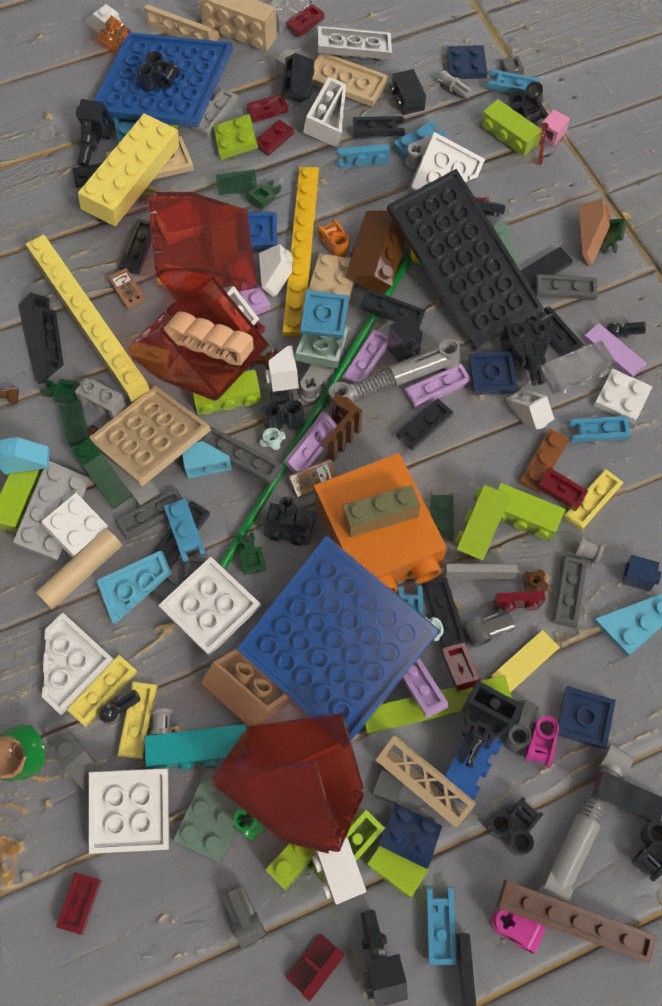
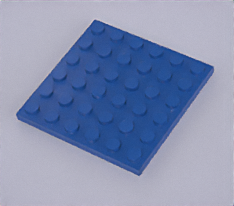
(186, 101)
(337, 638)

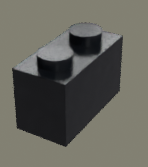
(298, 77)
(408, 92)
(404, 339)

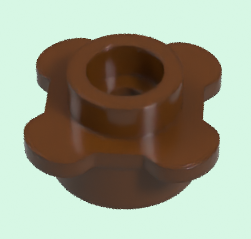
(539, 576)

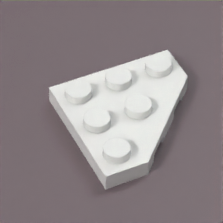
(441, 158)
(69, 663)

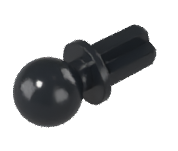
(632, 328)
(108, 712)

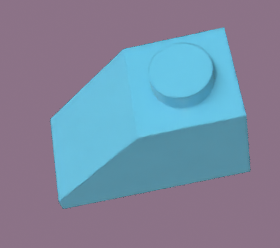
(22, 455)
(204, 460)

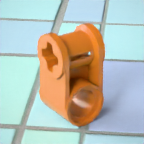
(334, 238)

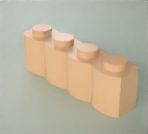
(213, 340)

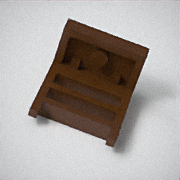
(348, 420)

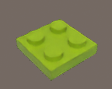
(235, 136)

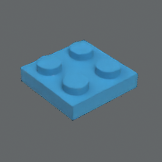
(324, 314)

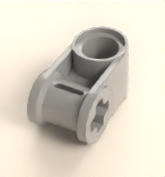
(415, 153)
(315, 382)

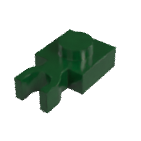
(263, 196)
(614, 234)
(61, 392)
(251, 558)

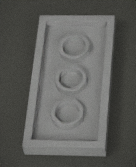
(354, 43)
(52, 490)

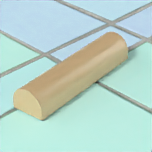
(78, 568)

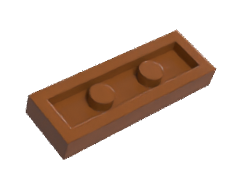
(545, 457)

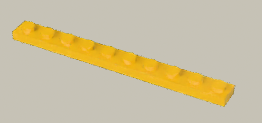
(301, 249)

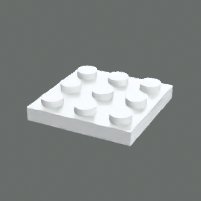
(209, 606)
(128, 810)

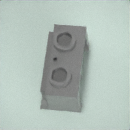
(101, 396)

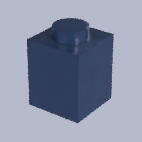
(641, 573)

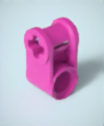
(541, 746)
(522, 931)

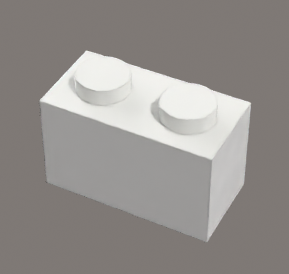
(340, 874)

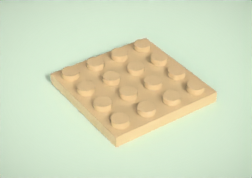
(149, 435)

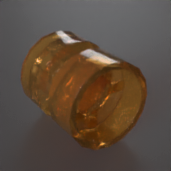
(113, 34)

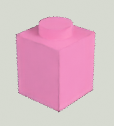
(557, 127)

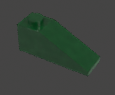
(101, 473)

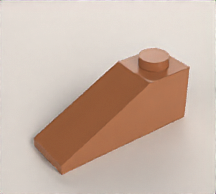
(594, 226)

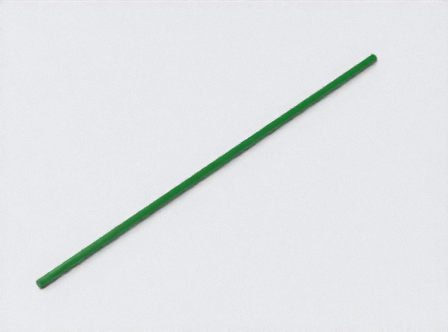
(258, 506)

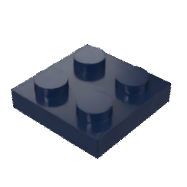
(467, 62)
(492, 373)
(586, 717)
(410, 836)

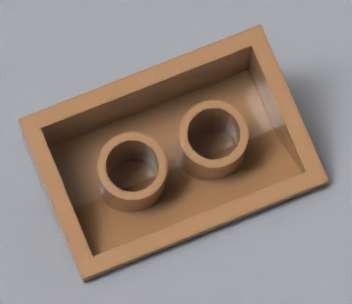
(244, 689)

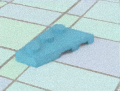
(131, 584)
(633, 624)

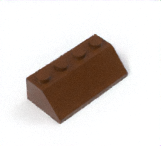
(376, 252)

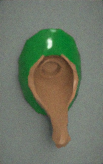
(20, 743)

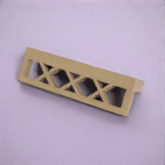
(178, 25)
(421, 784)

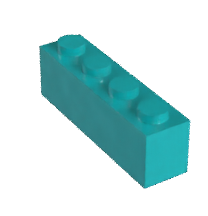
(191, 747)

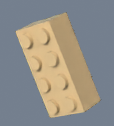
(241, 20)

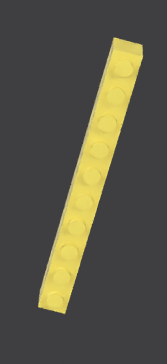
(88, 319)

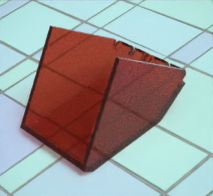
(200, 242)
(193, 369)
(296, 780)

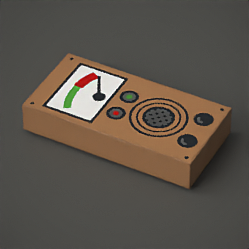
(127, 289)
(305, 479)

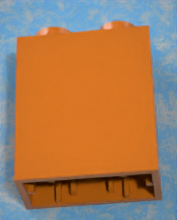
(391, 552)

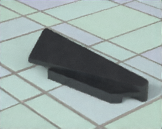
(41, 335)

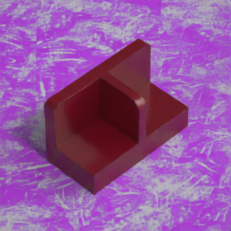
(315, 966)

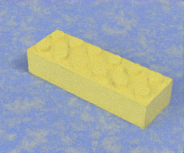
(129, 170)

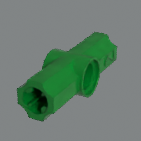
(247, 824)

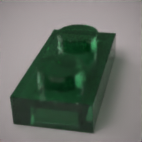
(236, 181)
(74, 423)
(443, 515)

